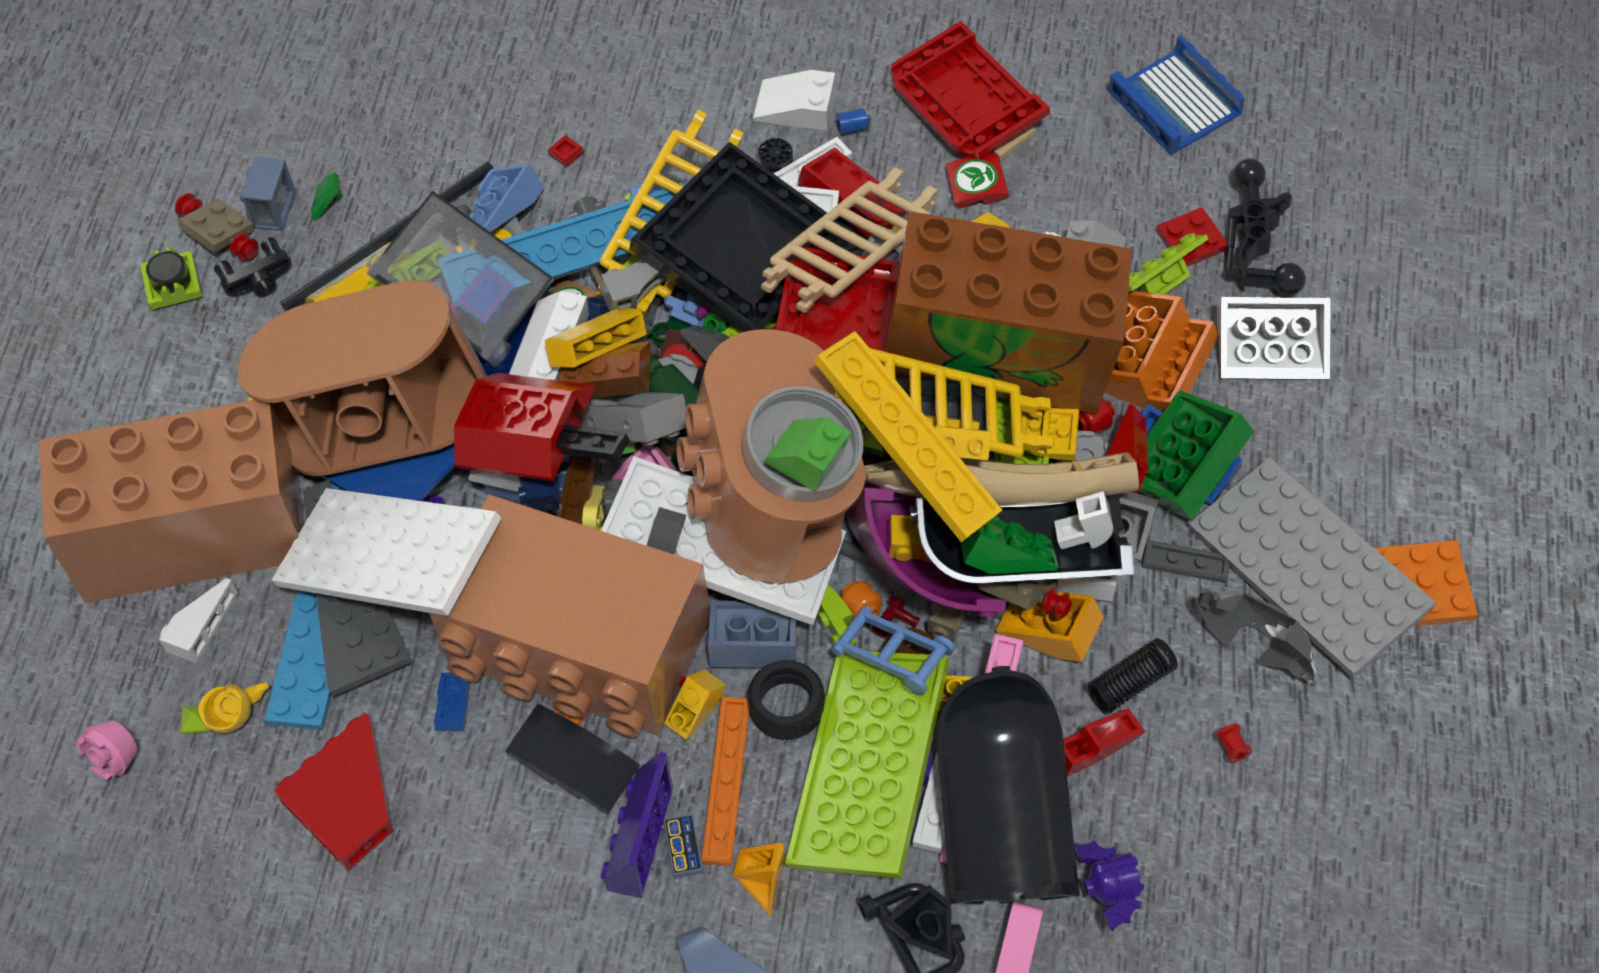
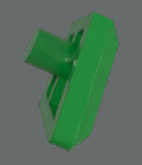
(324, 194)

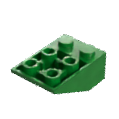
(1008, 549)

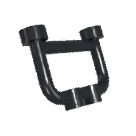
(877, 907)

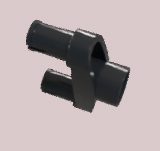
(257, 276)

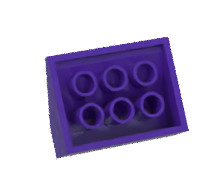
(639, 828)

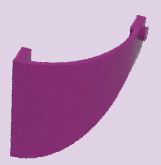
(869, 524)

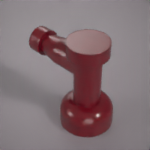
(895, 609)

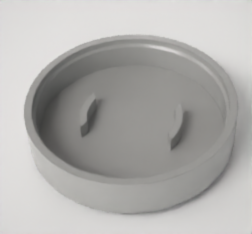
(770, 421)

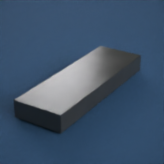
(1186, 561)

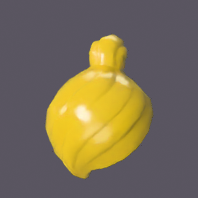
(229, 706)

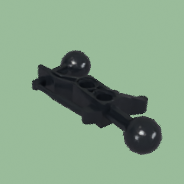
(1287, 278)

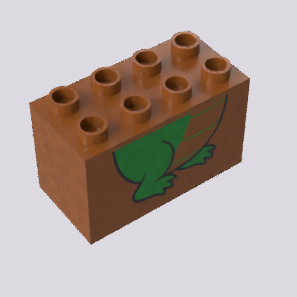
(1011, 307)

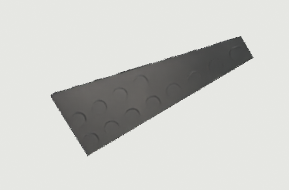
(355, 634)

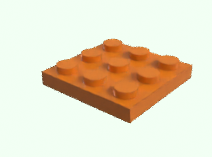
(1441, 574)

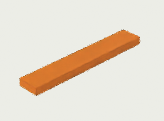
(726, 782)

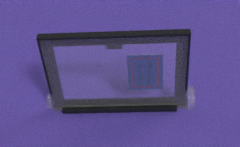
(476, 271)

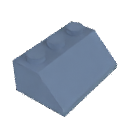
(749, 635)

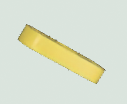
(593, 509)

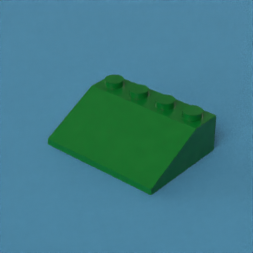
(1191, 452)

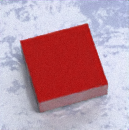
(565, 151)

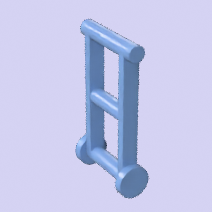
(915, 682)

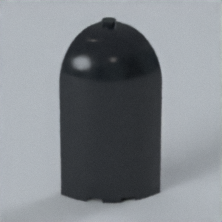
(1078, 561)
(1005, 792)

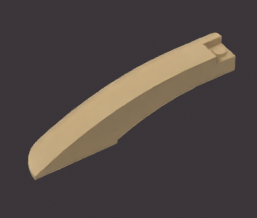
(1028, 483)

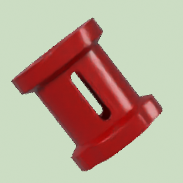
(1233, 743)

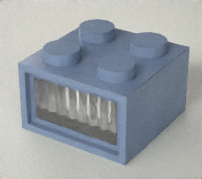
(268, 193)

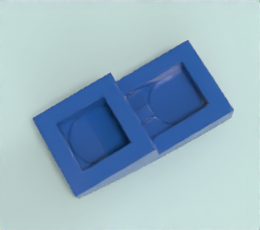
(452, 703)

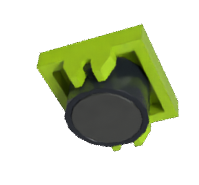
(170, 278)

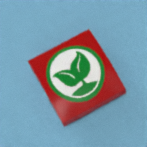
(977, 180)

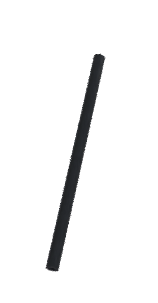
(387, 236)

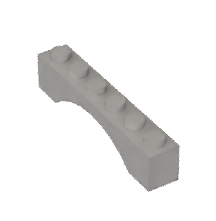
(628, 285)

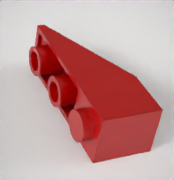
(1132, 439)

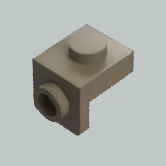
(946, 622)

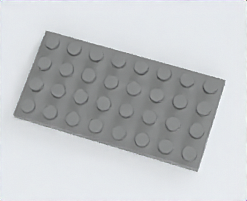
(1312, 566)

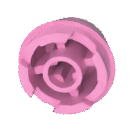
(108, 748)

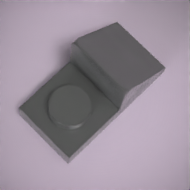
(666, 530)

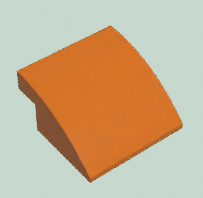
(1159, 350)

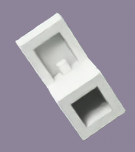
(1090, 525)

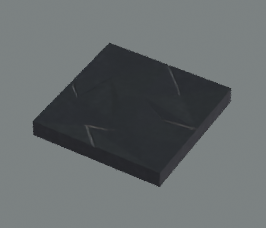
(723, 233)

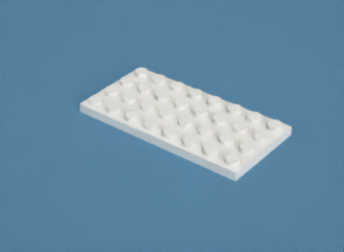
(655, 486)
(387, 550)

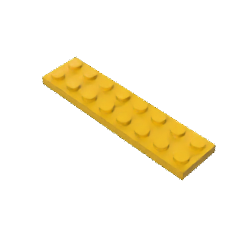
(907, 436)

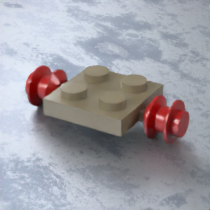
(216, 226)
(1031, 592)

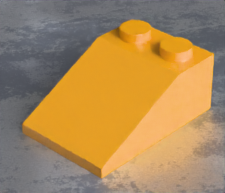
(1062, 638)

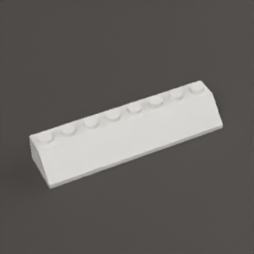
(550, 317)

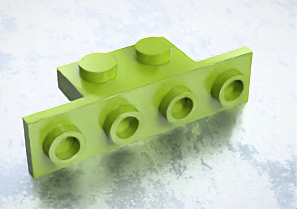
(1168, 270)

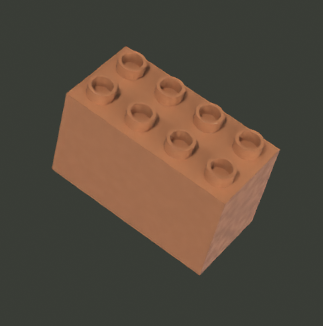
(170, 499)
(577, 619)

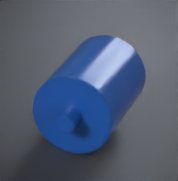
(852, 121)

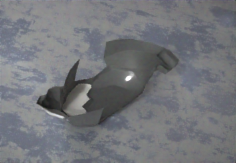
(1290, 642)

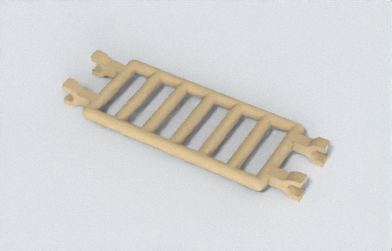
(817, 286)

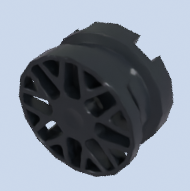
(775, 154)

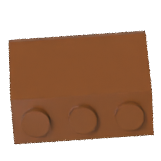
(615, 372)

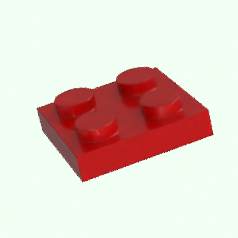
(1199, 224)

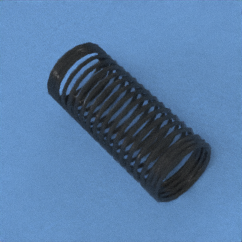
(1096, 686)

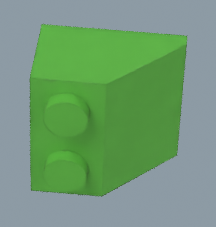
(809, 450)

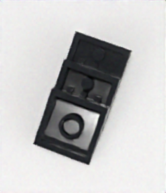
(572, 758)

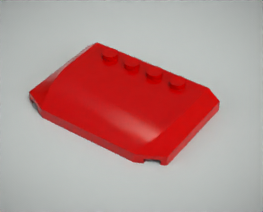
(965, 93)
(858, 308)

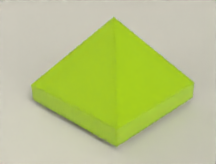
(191, 720)

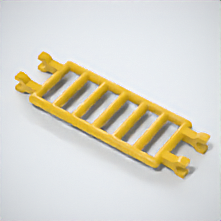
(642, 197)
(1017, 402)

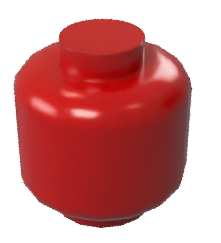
(1097, 422)

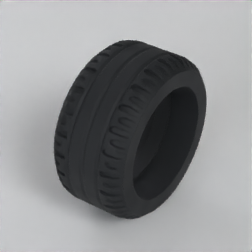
(786, 673)

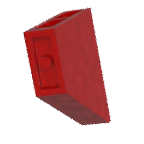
(342, 794)

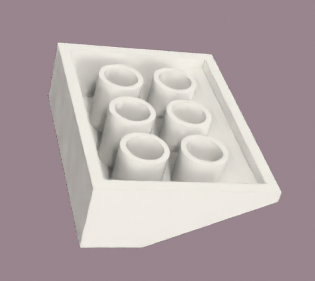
(1274, 338)

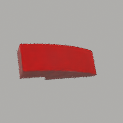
(1100, 740)

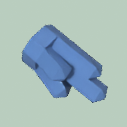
(684, 311)

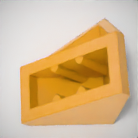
(760, 872)

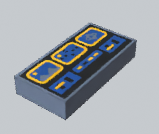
(683, 846)

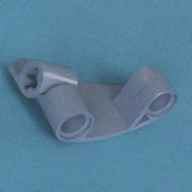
(708, 954)

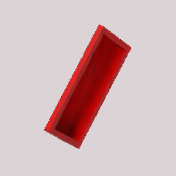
(839, 173)

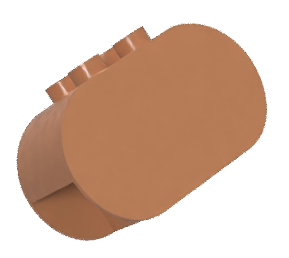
(363, 376)
(743, 520)

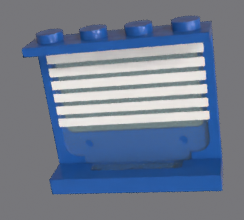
(1178, 97)

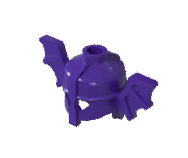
(1112, 881)

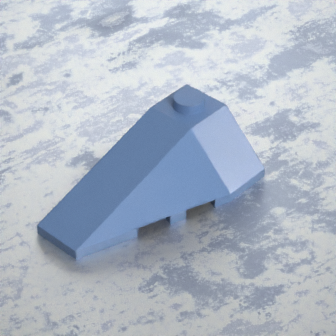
(505, 194)

